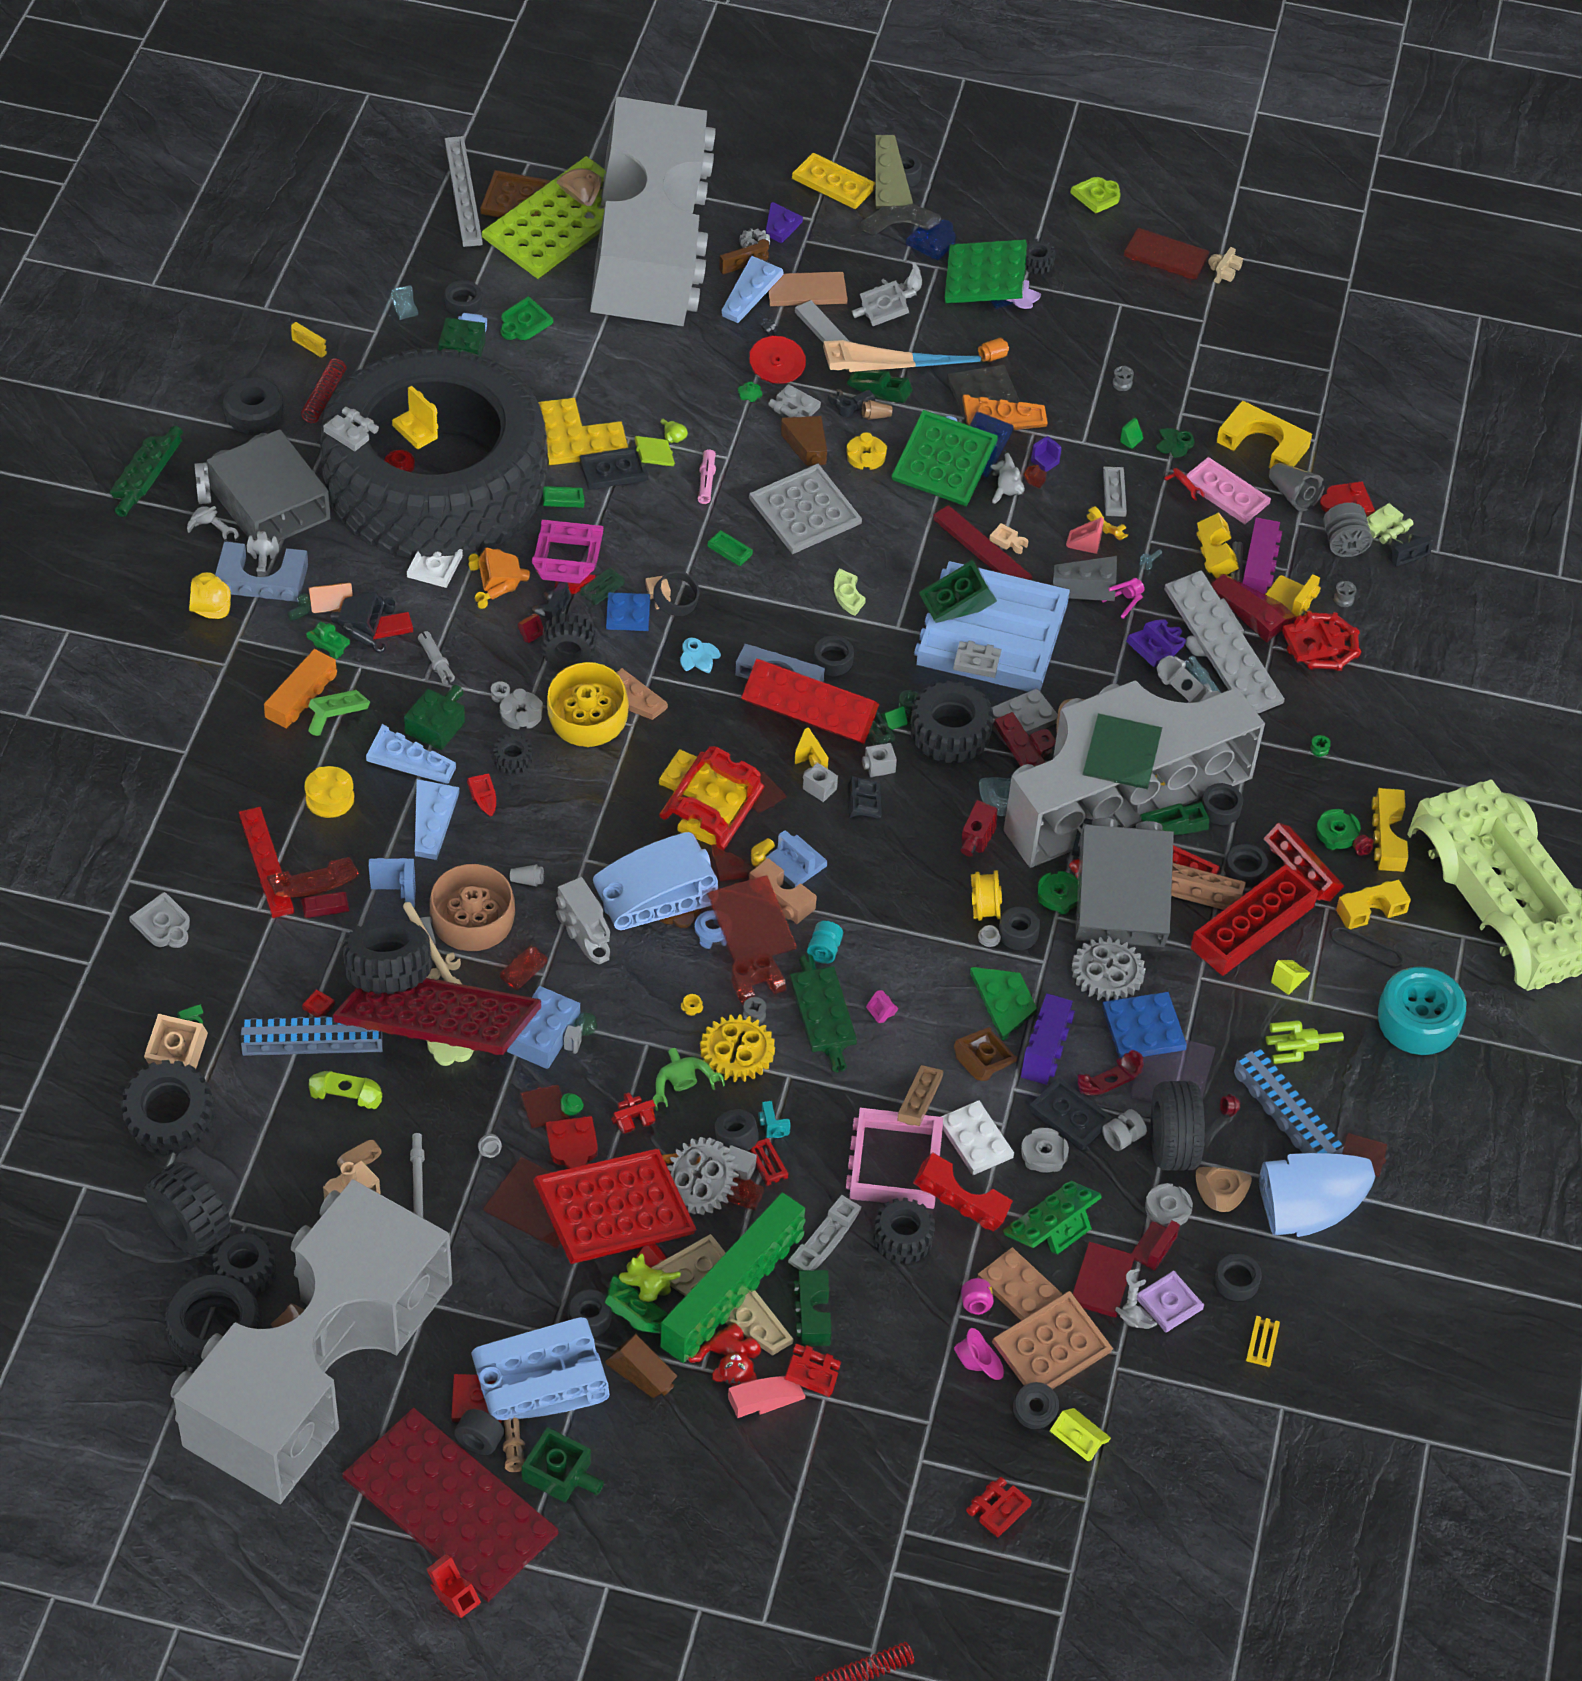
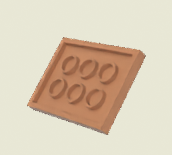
(1052, 1343)

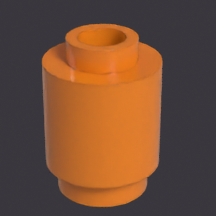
(993, 350)

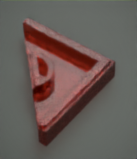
(729, 865)

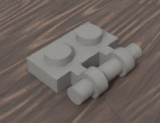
(794, 403)
(347, 433)
(977, 659)

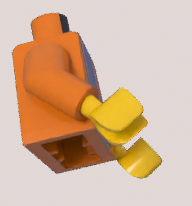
(498, 572)

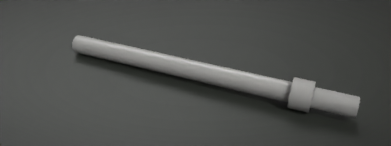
(417, 1158)

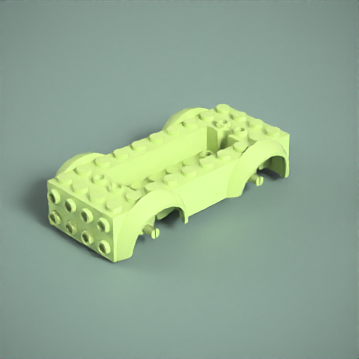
(1490, 829)

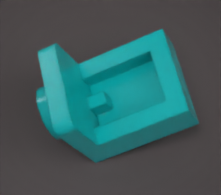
(773, 1127)

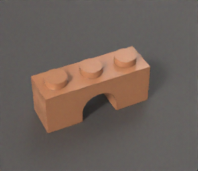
(794, 902)

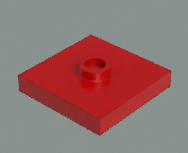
(467, 1395)

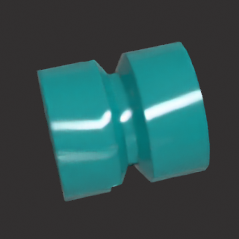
(825, 941)

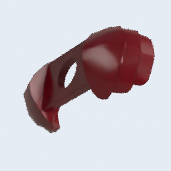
(1128, 1069)

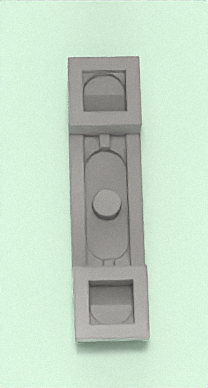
(827, 1235)

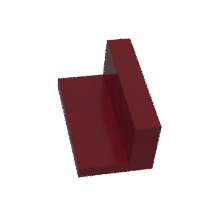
(1155, 1244)

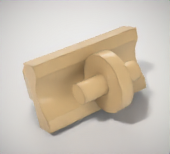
(1223, 264)

